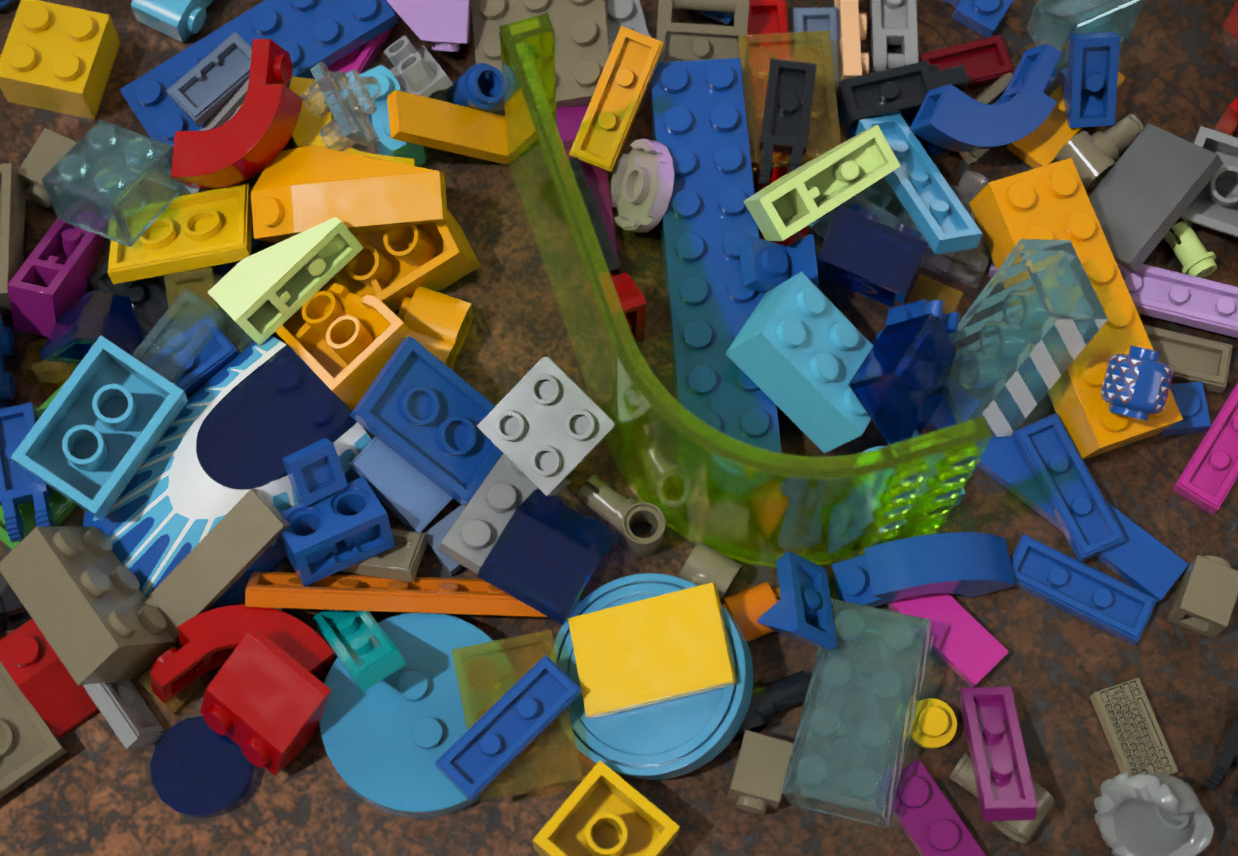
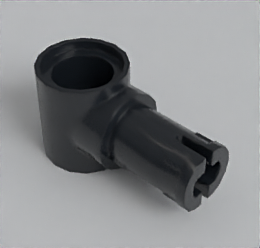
(771, 698)

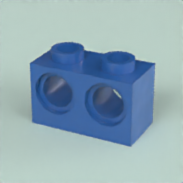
(335, 532)

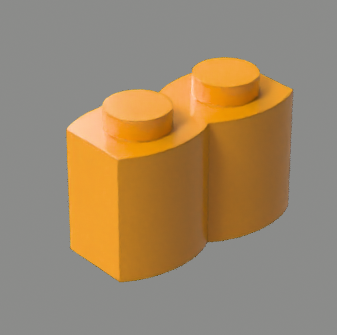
(437, 322)

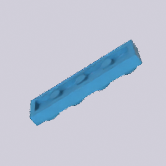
(924, 190)

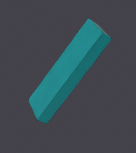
(359, 645)

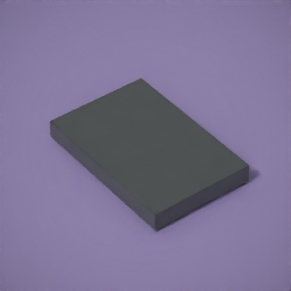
(1150, 192)

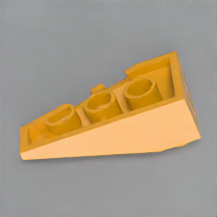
(362, 191)
(408, 257)
(344, 339)

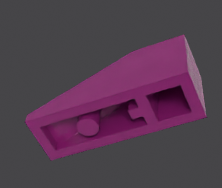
(53, 277)

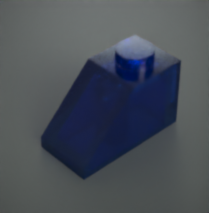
(87, 320)

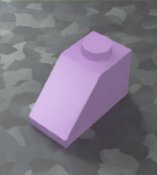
(437, 21)

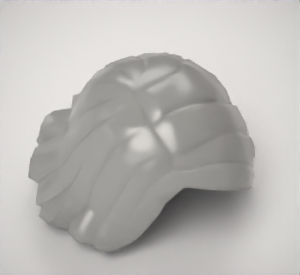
(1151, 816)

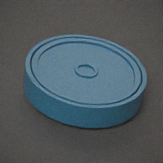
(398, 728)
(668, 735)

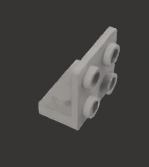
(547, 426)

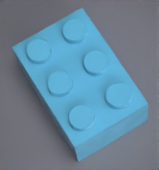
(803, 360)
(100, 428)

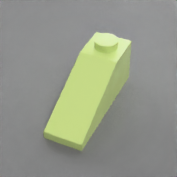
(821, 184)
(283, 277)

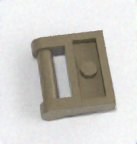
(700, 41)

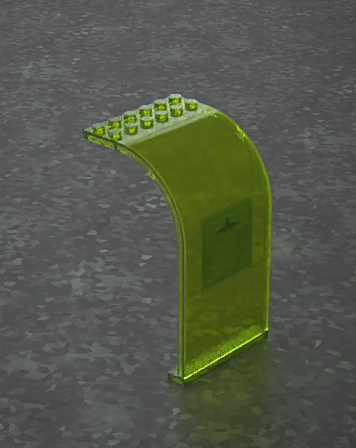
(705, 483)

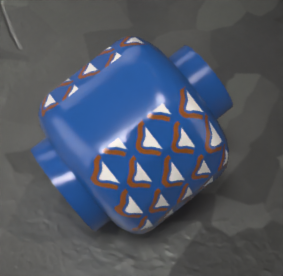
(1136, 383)

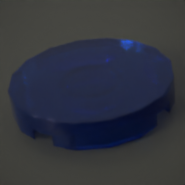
(199, 770)

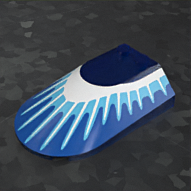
(216, 452)

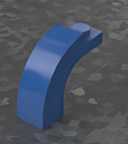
(965, 125)
(923, 565)

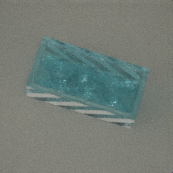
(1022, 334)
(859, 714)

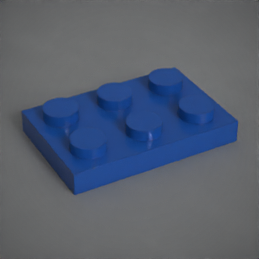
(430, 420)

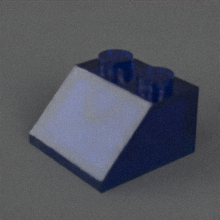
(871, 256)
(905, 377)
(549, 556)

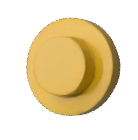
(933, 724)

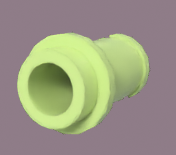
(1190, 251)

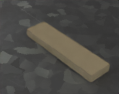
(217, 561)

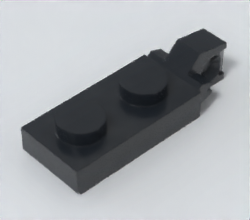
(895, 90)

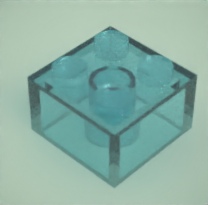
(113, 183)

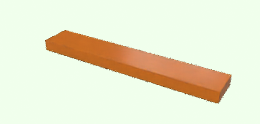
(383, 595)

